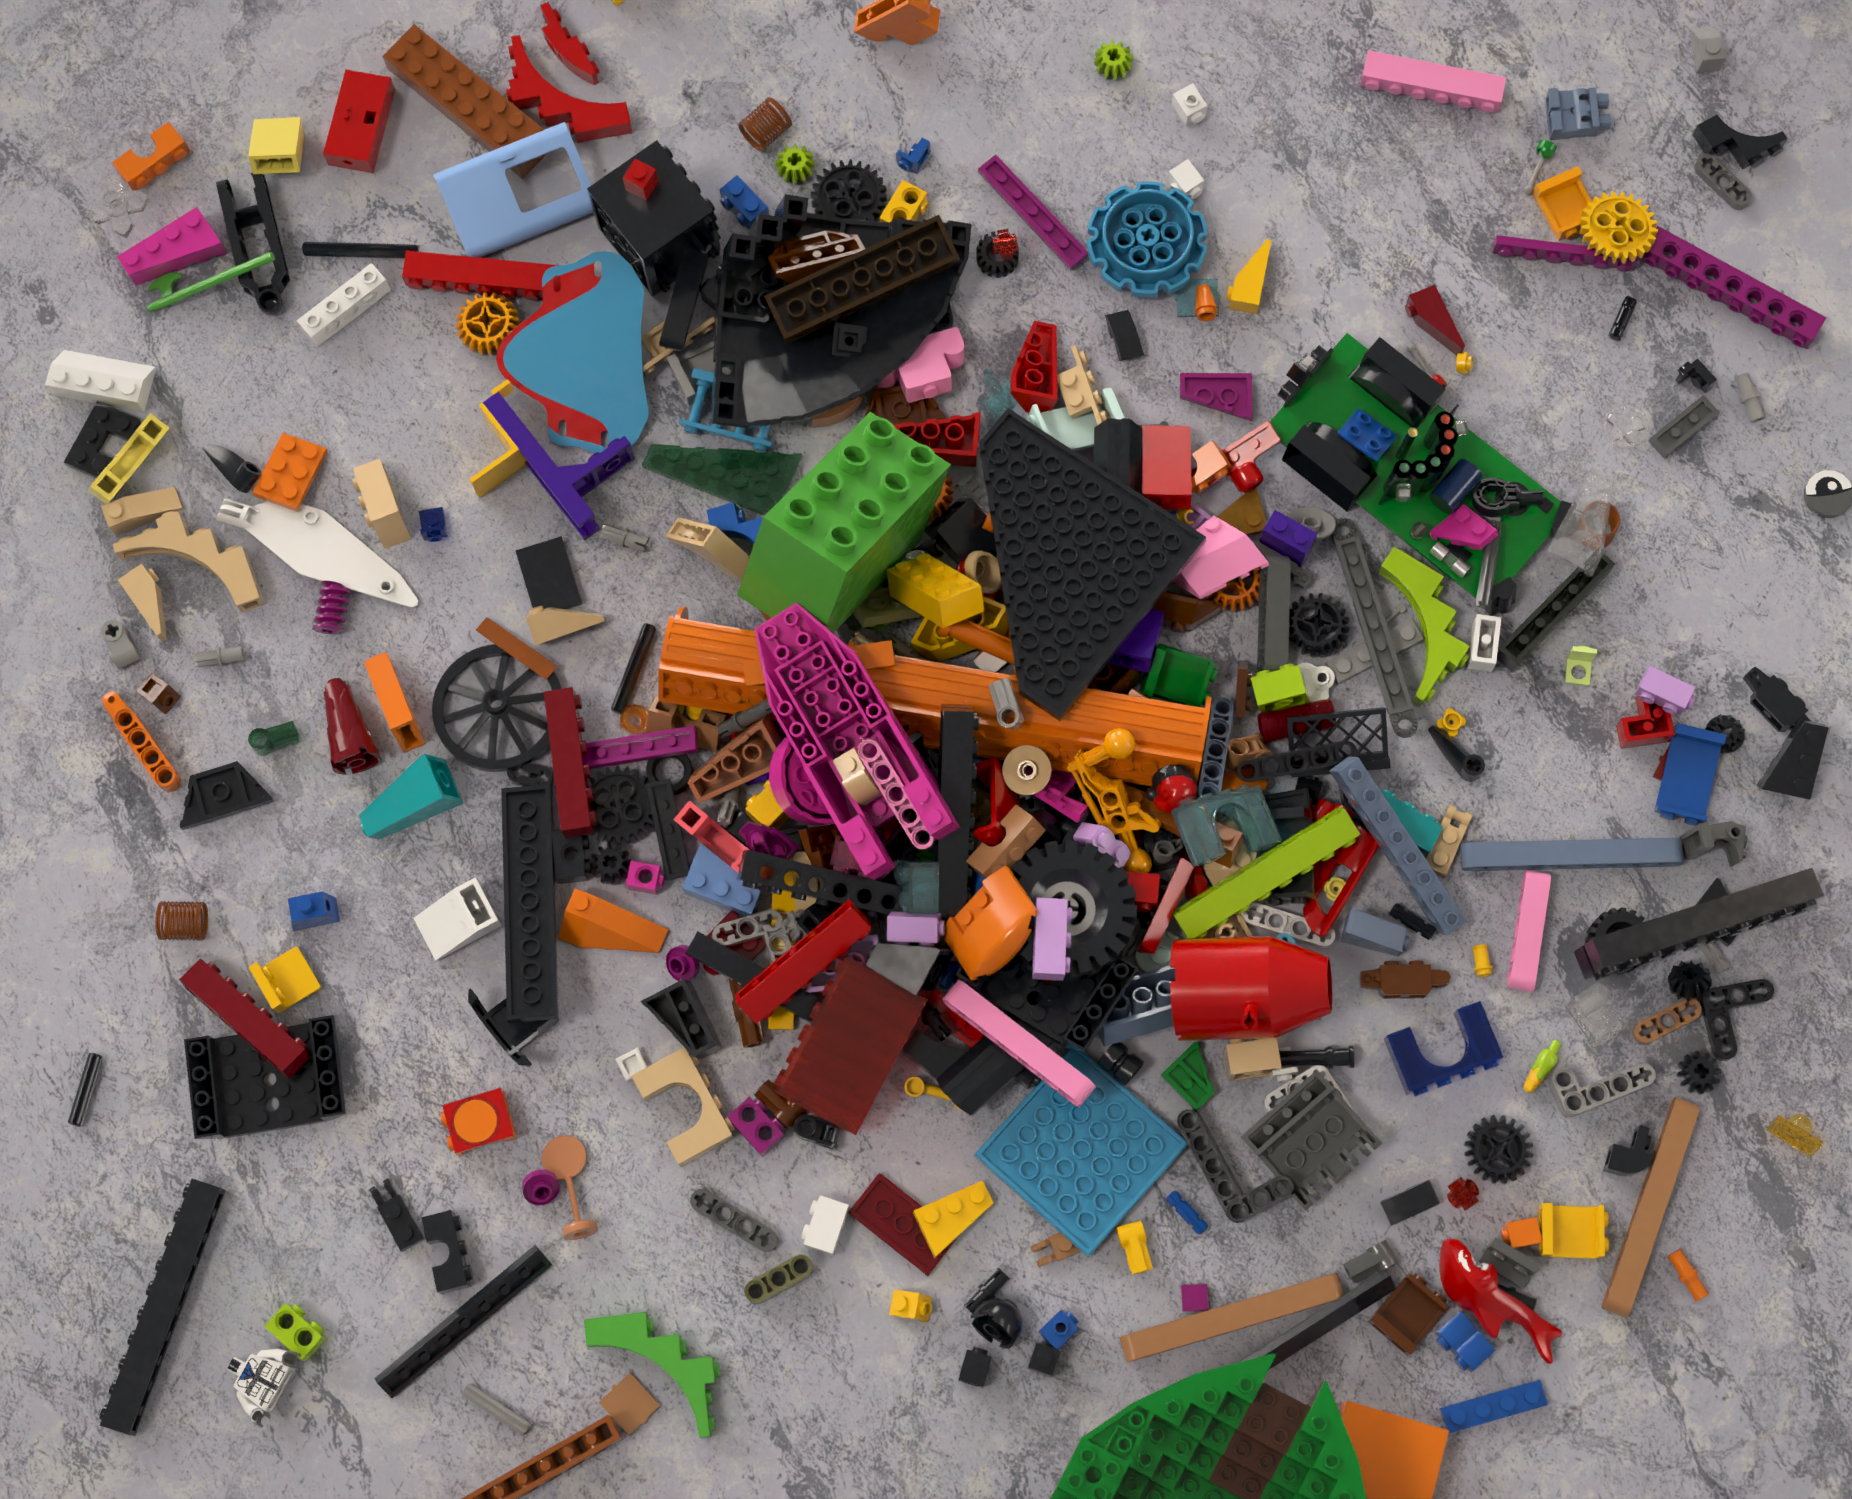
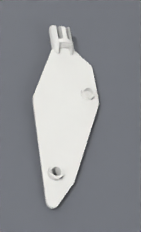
(319, 548)

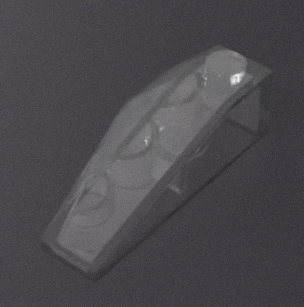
(1584, 528)

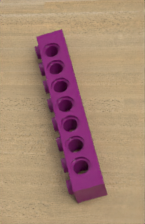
(1745, 287)

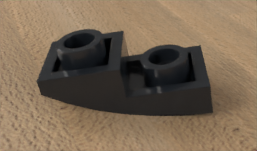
(1124, 334)
(1410, 1202)

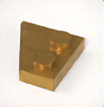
(1246, 514)

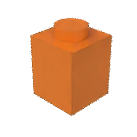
(1521, 1233)

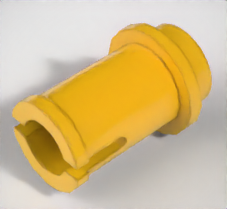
(1482, 961)

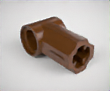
(783, 1109)

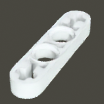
(1287, 924)

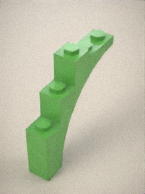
(692, 1375)

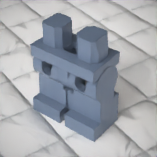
(1576, 113)

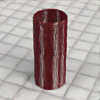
(1274, 723)

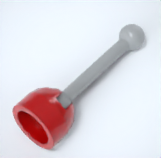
(1412, 349)

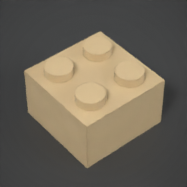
(1251, 1058)

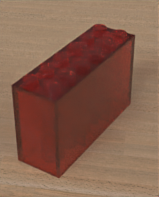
(849, 1044)

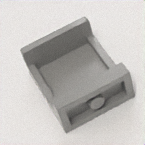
(683, 367)

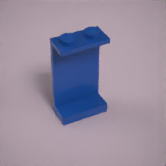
(1689, 774)

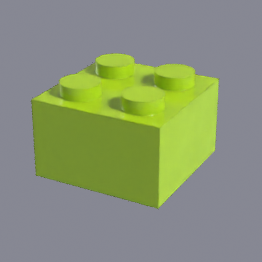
(1280, 688)

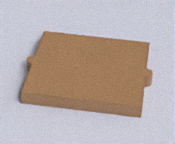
(629, 1404)

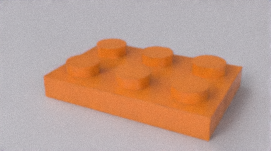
(289, 472)

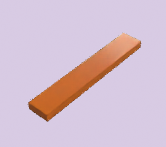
(871, 655)

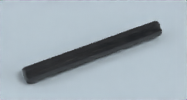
(357, 249)

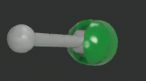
(1544, 150)

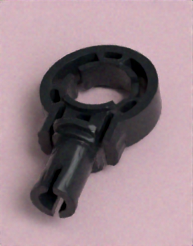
(1511, 496)

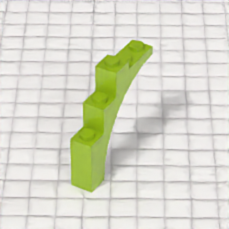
(1420, 587)

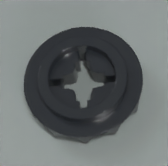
(1736, 733)

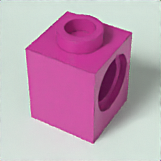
(635, 872)

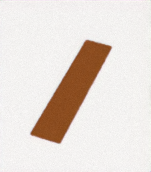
(516, 648)

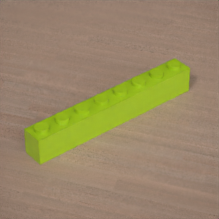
(1266, 873)

